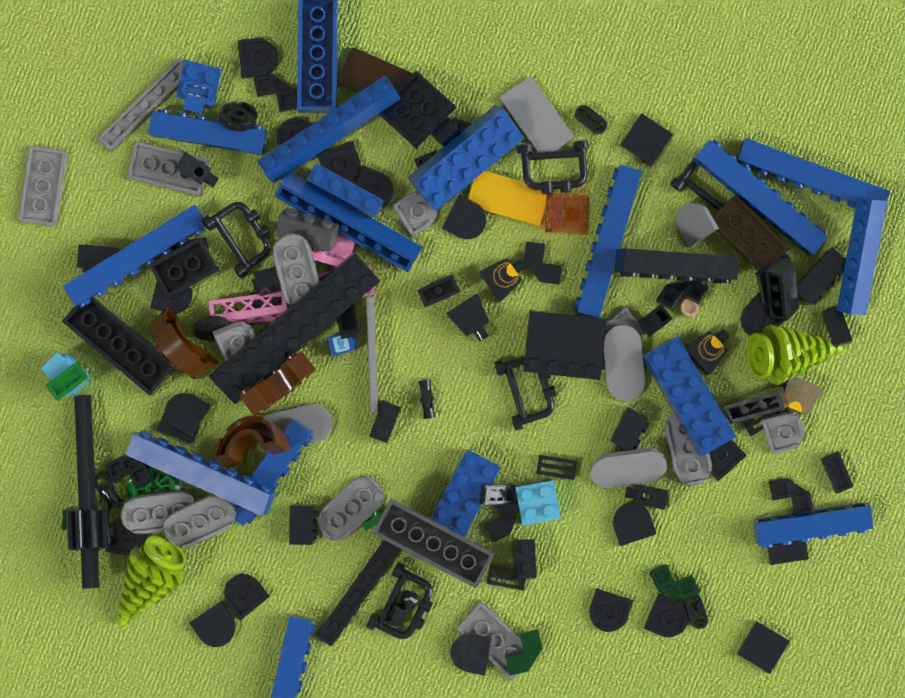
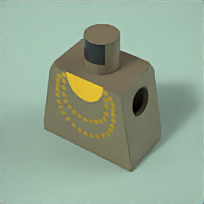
(800, 395)

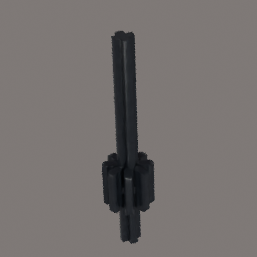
(87, 527)

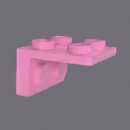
(343, 248)

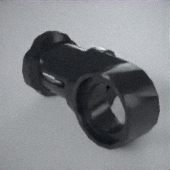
(108, 491)
(407, 602)

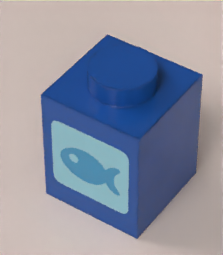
(341, 346)

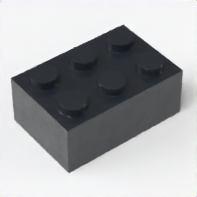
(184, 268)

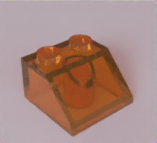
(566, 214)

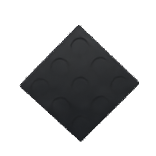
(418, 110)

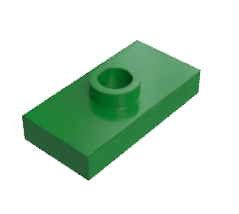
(67, 381)
(373, 521)

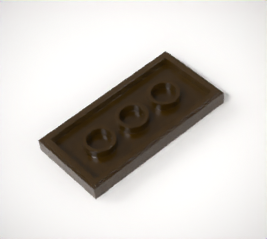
(365, 69)
(748, 234)

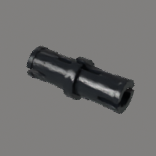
(427, 399)

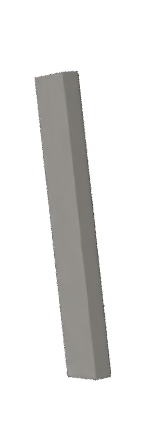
(142, 107)
(372, 355)

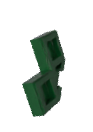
(680, 589)
(523, 661)

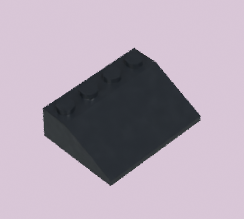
(564, 345)

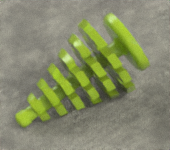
(784, 353)
(149, 576)

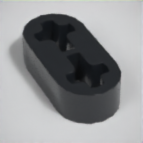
(587, 123)
(700, 609)

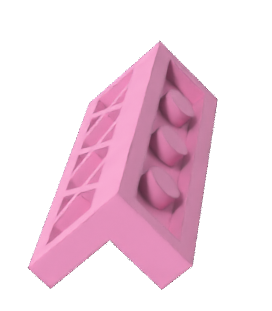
(251, 316)

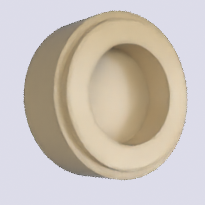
(689, 308)

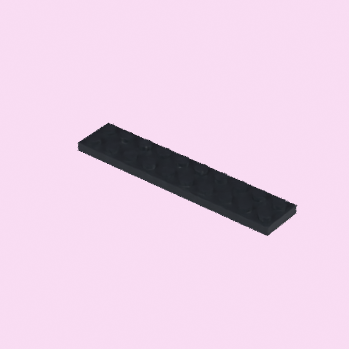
(295, 327)

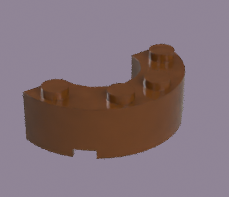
(178, 348)
(279, 384)
(246, 432)

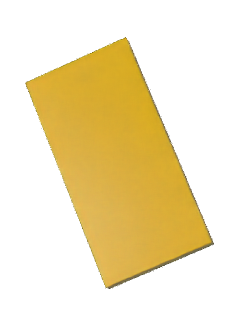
(508, 198)

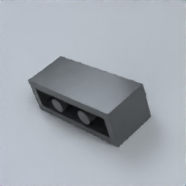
(318, 232)

